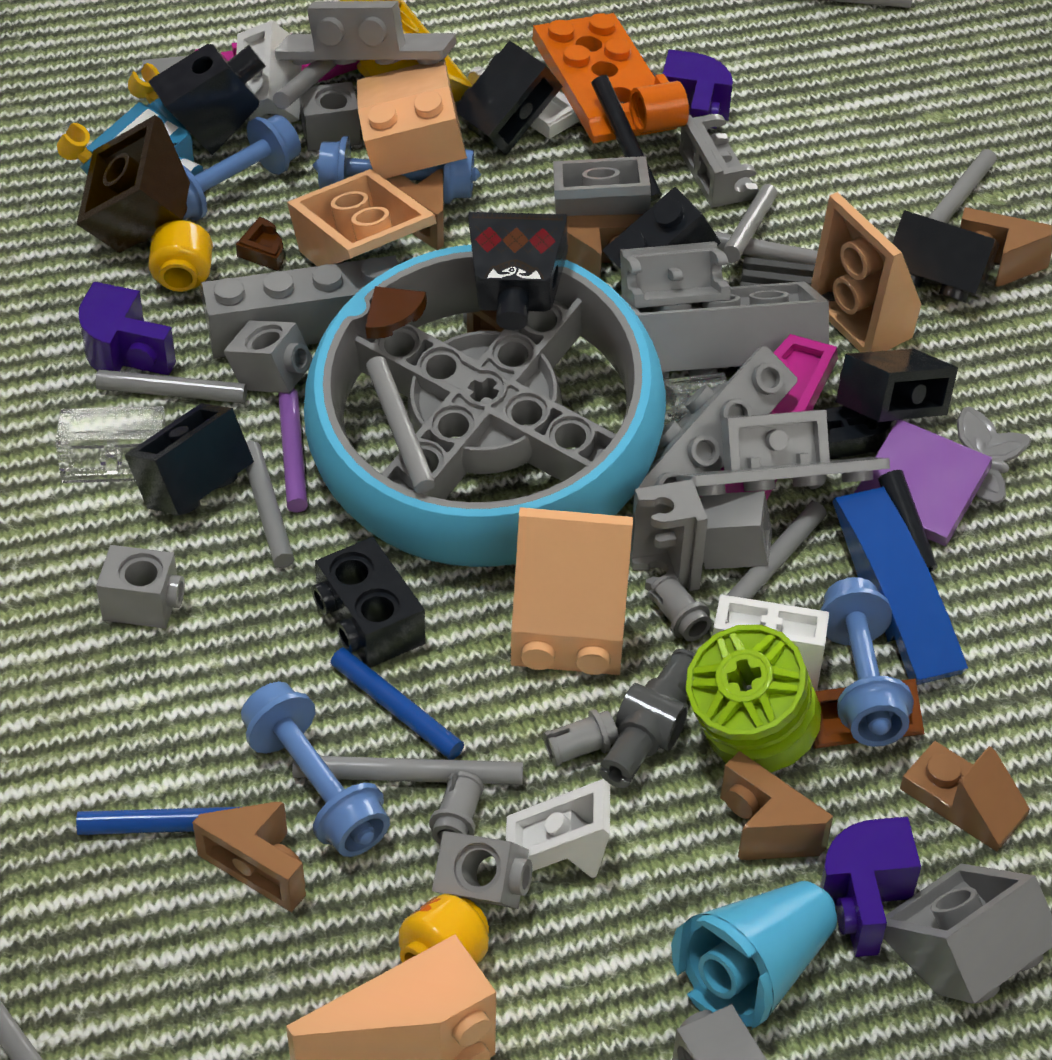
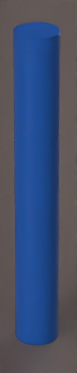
(397, 704)
(139, 820)

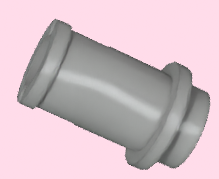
(687, 617)
(581, 737)
(457, 806)

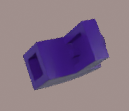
(704, 80)
(119, 336)
(867, 867)

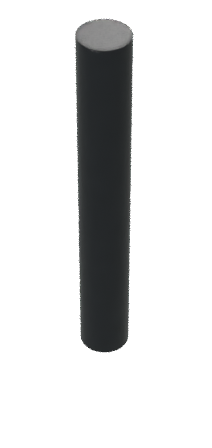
(621, 126)

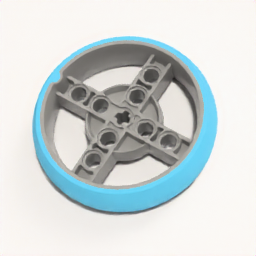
(484, 393)

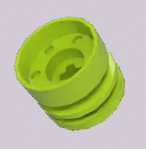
(773, 719)

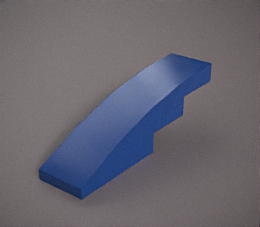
(891, 560)

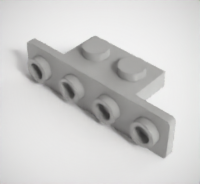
(362, 32)
(696, 440)
(779, 447)

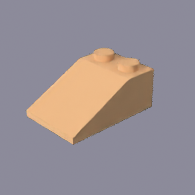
(409, 119)
(354, 218)
(869, 280)
(570, 591)
(416, 1011)

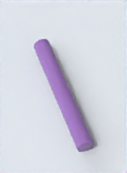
(292, 451)

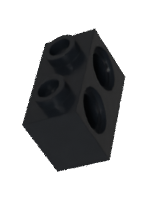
(369, 603)

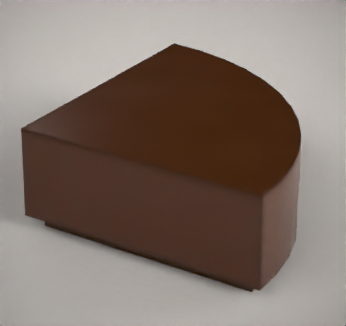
(262, 245)
(392, 310)

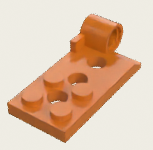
(649, 101)

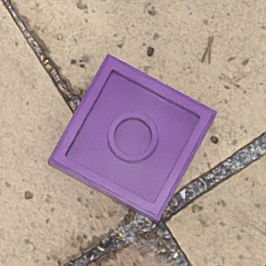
(938, 473)

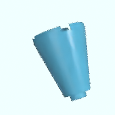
(753, 949)

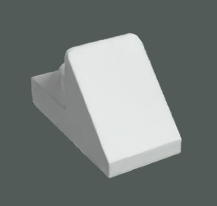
(565, 828)

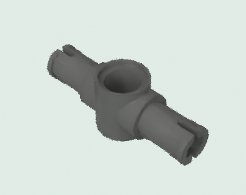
(648, 720)

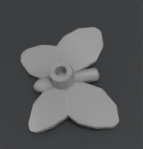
(980, 435)

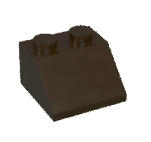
(133, 186)

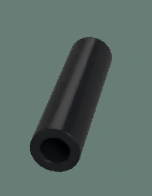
(900, 494)

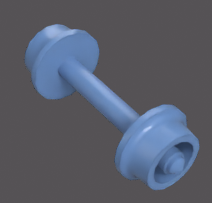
(271, 143)
(336, 164)
(874, 705)
(352, 816)

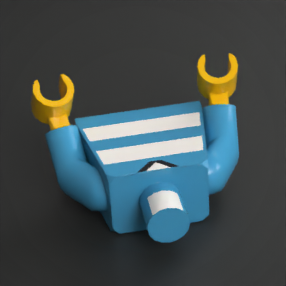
(74, 142)

